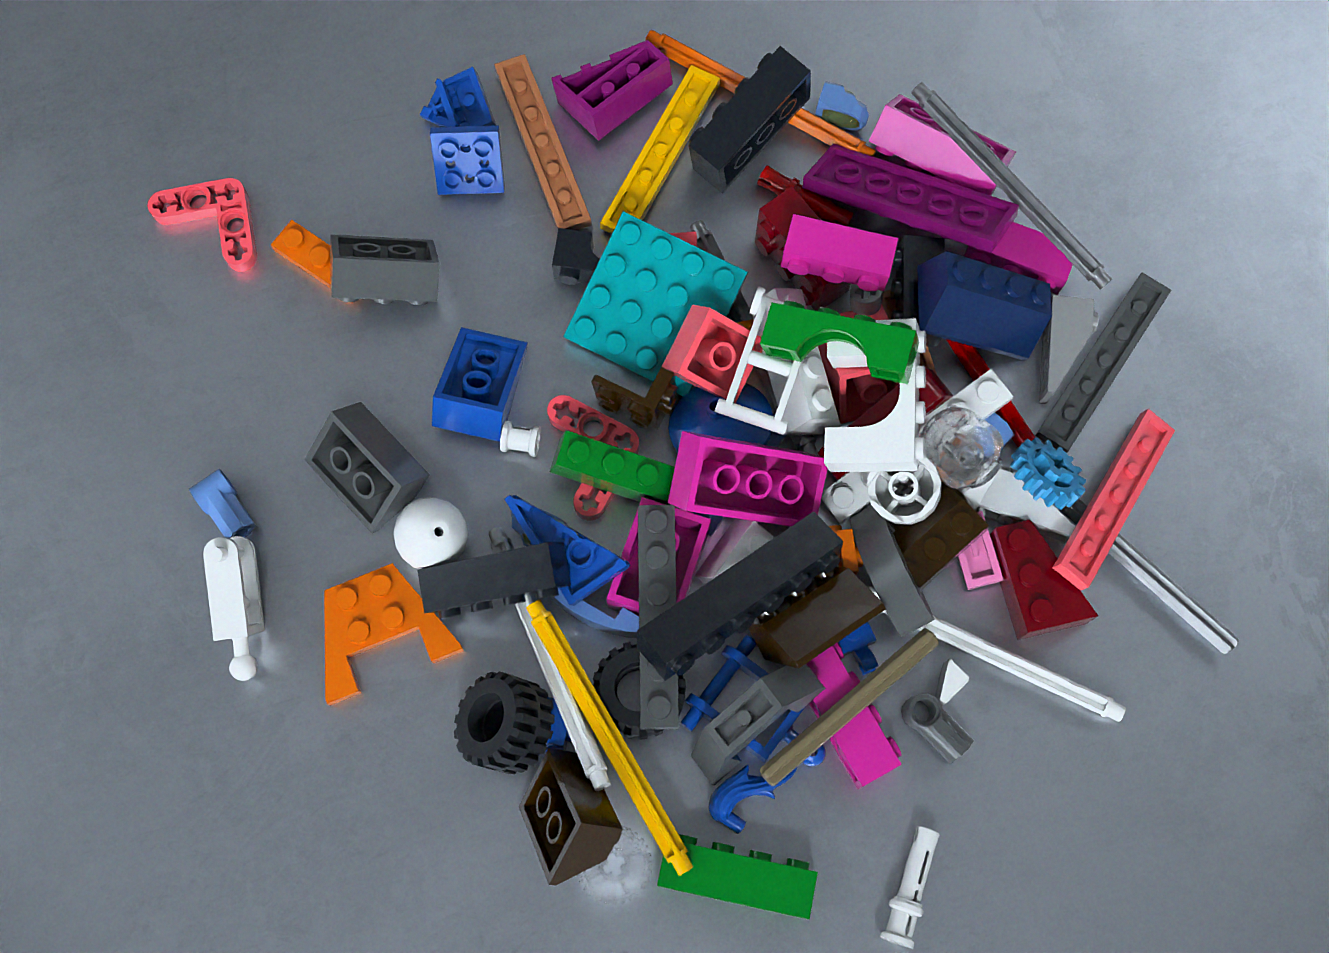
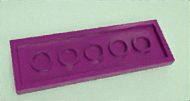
(911, 197)

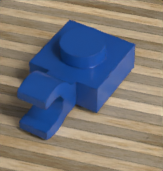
(857, 644)

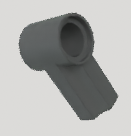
(938, 729)

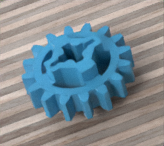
(1048, 473)

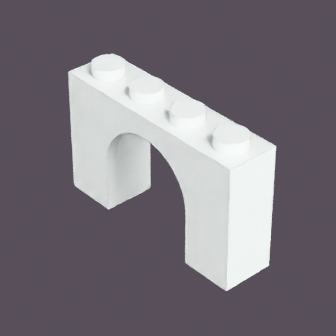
(891, 442)

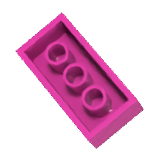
(746, 480)

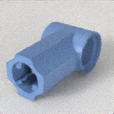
(219, 500)

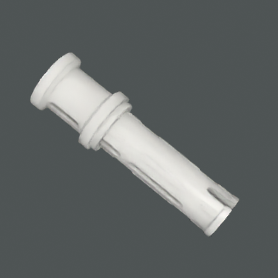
(906, 904)

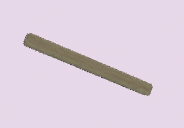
(848, 707)

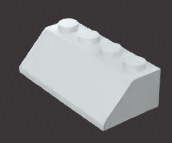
(811, 400)

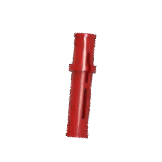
(824, 208)

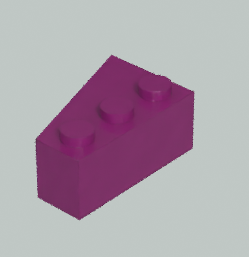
(615, 89)

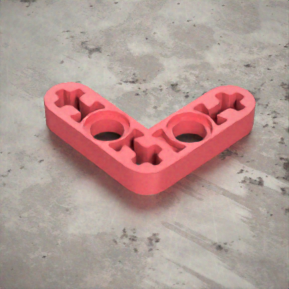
(224, 210)
(611, 432)

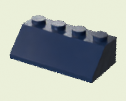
(982, 305)

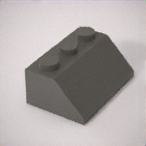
(383, 269)
(365, 465)

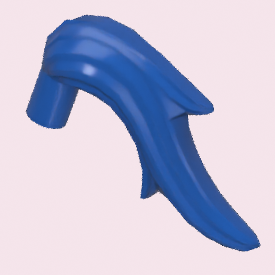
(734, 790)

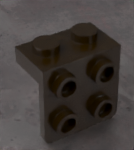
(642, 411)

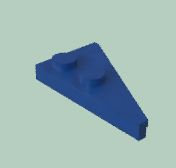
(587, 561)

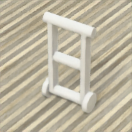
(727, 407)

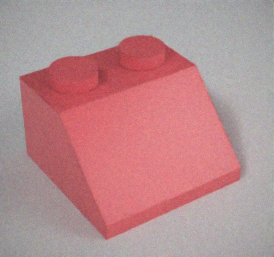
(709, 351)

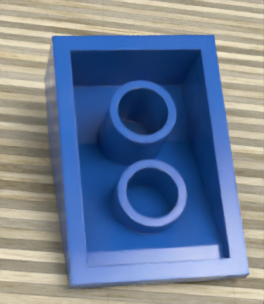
(478, 384)

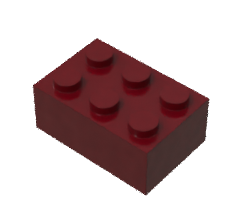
(771, 237)

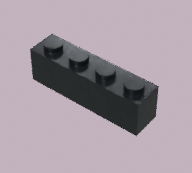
(494, 578)

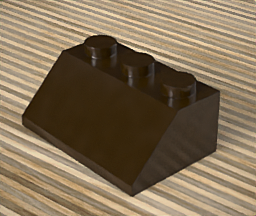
(939, 538)
(815, 618)
(568, 818)

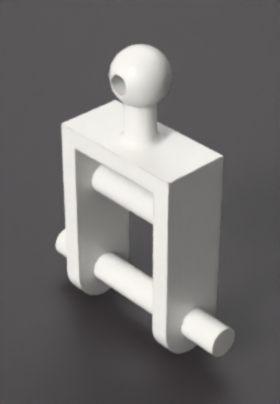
(234, 598)

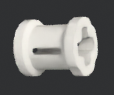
(520, 438)

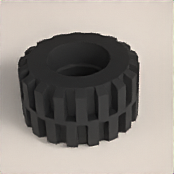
(606, 682)
(504, 723)

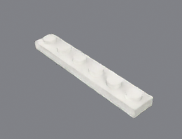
(982, 396)

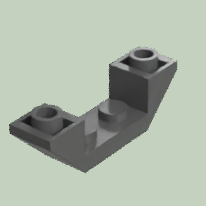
(750, 716)

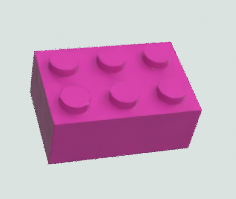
(690, 538)

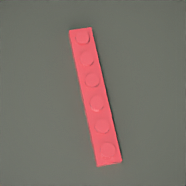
(1113, 500)

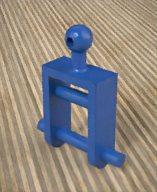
(701, 707)

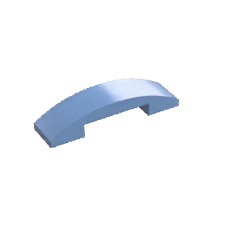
(623, 625)

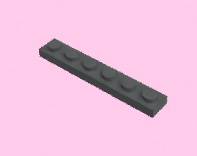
(1103, 362)
(656, 595)

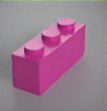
(839, 253)
(1027, 254)

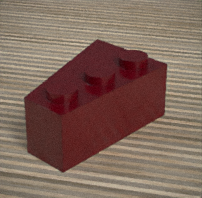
(1034, 591)

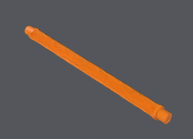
(730, 79)

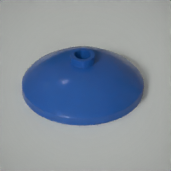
(697, 415)

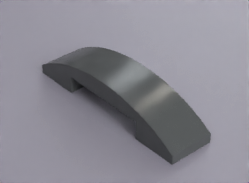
(889, 572)

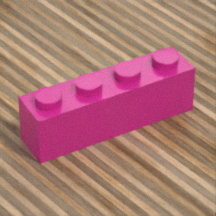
(861, 741)

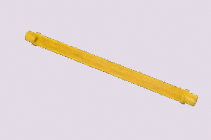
(609, 738)

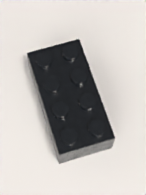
(750, 118)

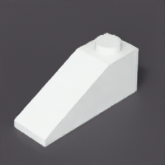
(1009, 504)

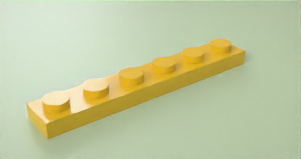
(663, 147)

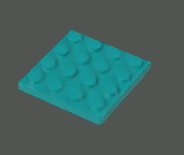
(645, 294)

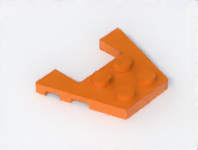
(371, 613)

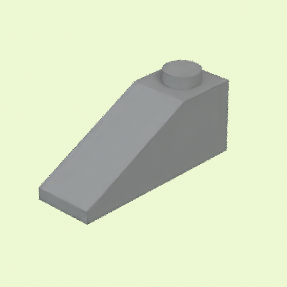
(1063, 339)

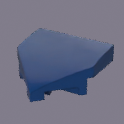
(459, 102)

